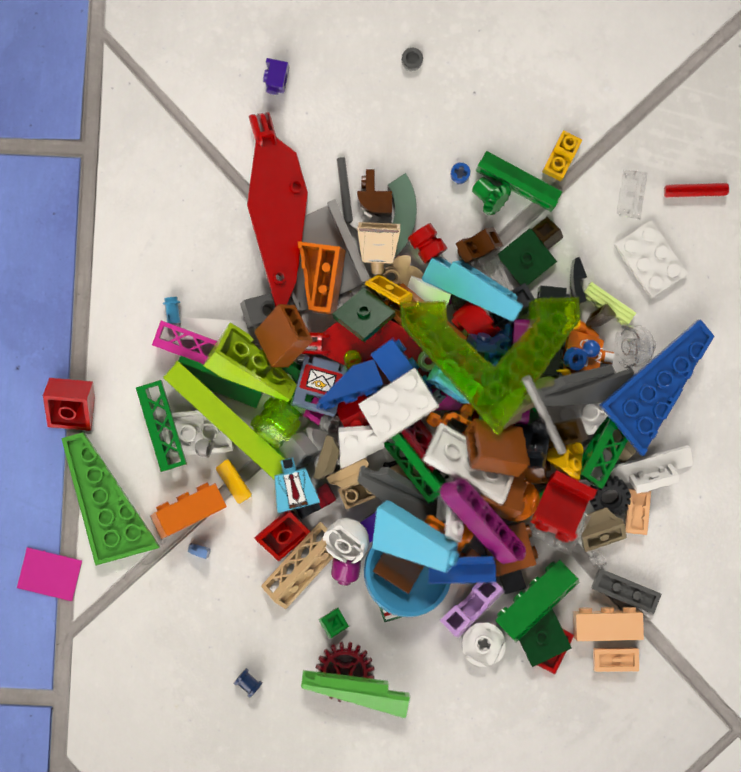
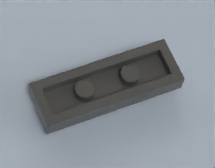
(626, 591)

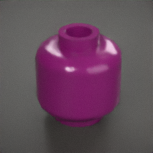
(345, 572)

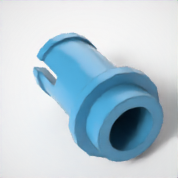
(172, 310)

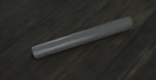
(344, 187)

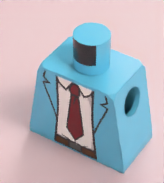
(293, 487)

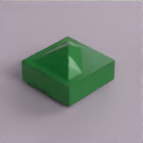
(333, 623)

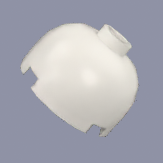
(346, 540)

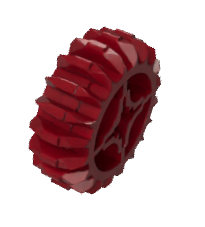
(352, 664)

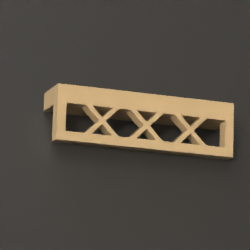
(304, 569)

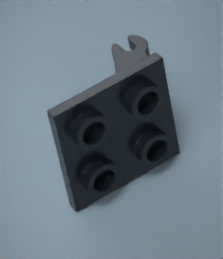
(536, 444)

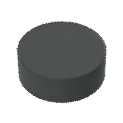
(412, 59)

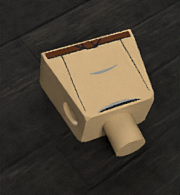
(378, 244)

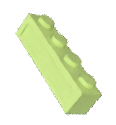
(601, 297)

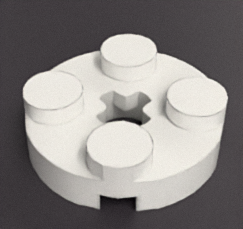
(494, 637)

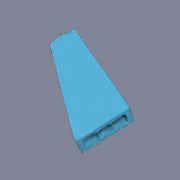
(412, 539)

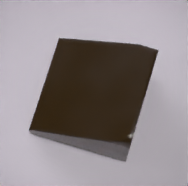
(548, 232)
(600, 316)

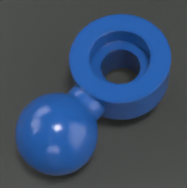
(576, 358)

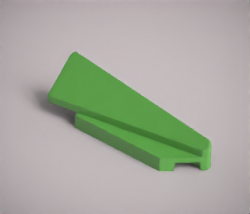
(358, 690)

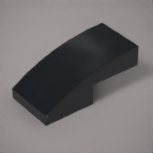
(577, 274)

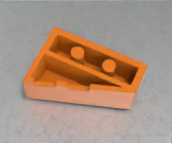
(322, 275)
(187, 510)

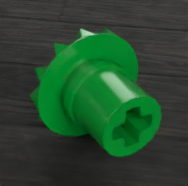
(491, 195)

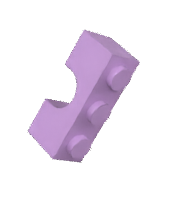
(472, 607)

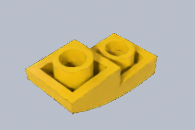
(562, 156)

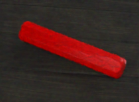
(696, 190)

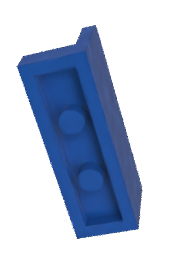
(466, 571)

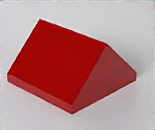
(283, 534)

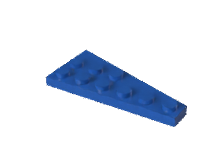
(652, 392)

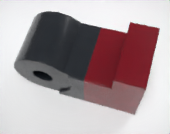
(325, 497)

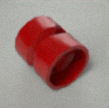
(427, 243)

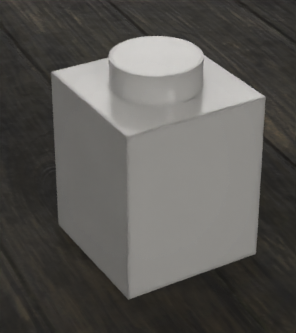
(299, 448)

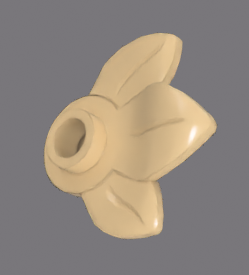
(402, 270)

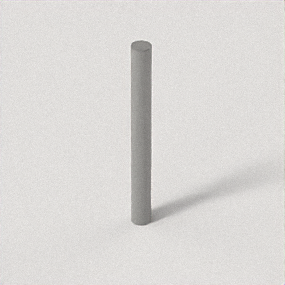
(544, 415)

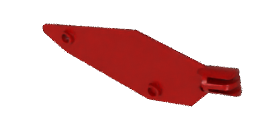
(276, 206)
(338, 340)

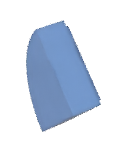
(199, 551)

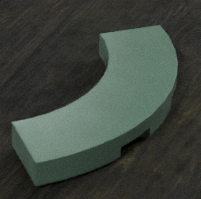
(405, 209)

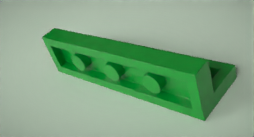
(519, 181)
(221, 385)
(154, 426)
(595, 452)
(433, 479)

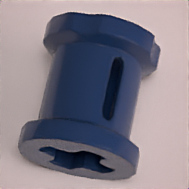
(248, 683)

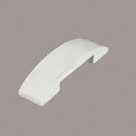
(213, 328)

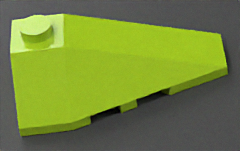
(242, 362)

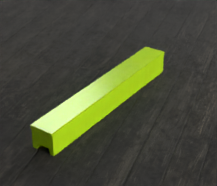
(224, 419)

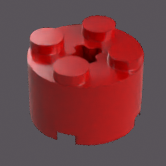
(474, 320)

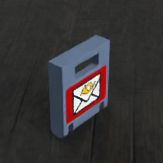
(316, 380)

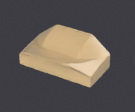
(348, 475)

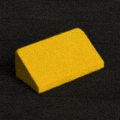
(389, 289)
(233, 481)

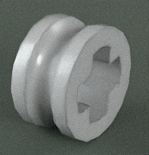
(329, 423)

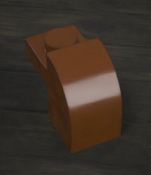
(374, 201)
(479, 245)

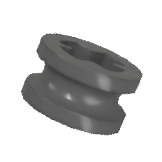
(438, 396)

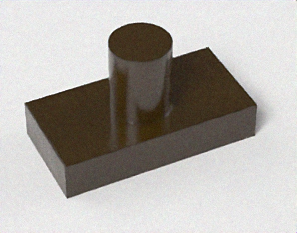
(570, 432)

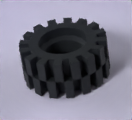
(621, 500)

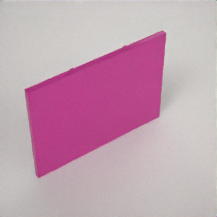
(49, 574)

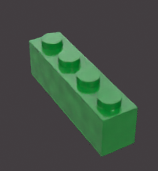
(537, 600)

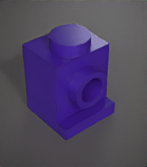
(276, 76)

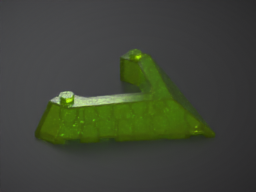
(498, 388)

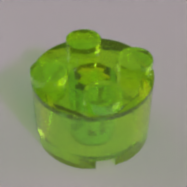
(276, 422)

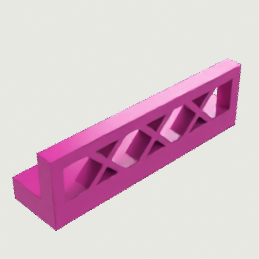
(179, 349)

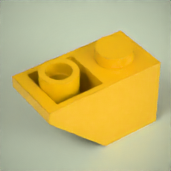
(568, 463)

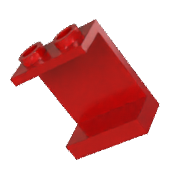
(562, 506)

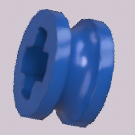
(454, 175)

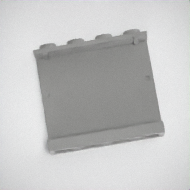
(329, 228)

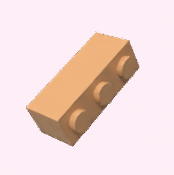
(608, 624)

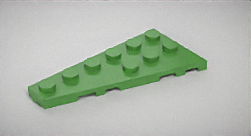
(107, 513)

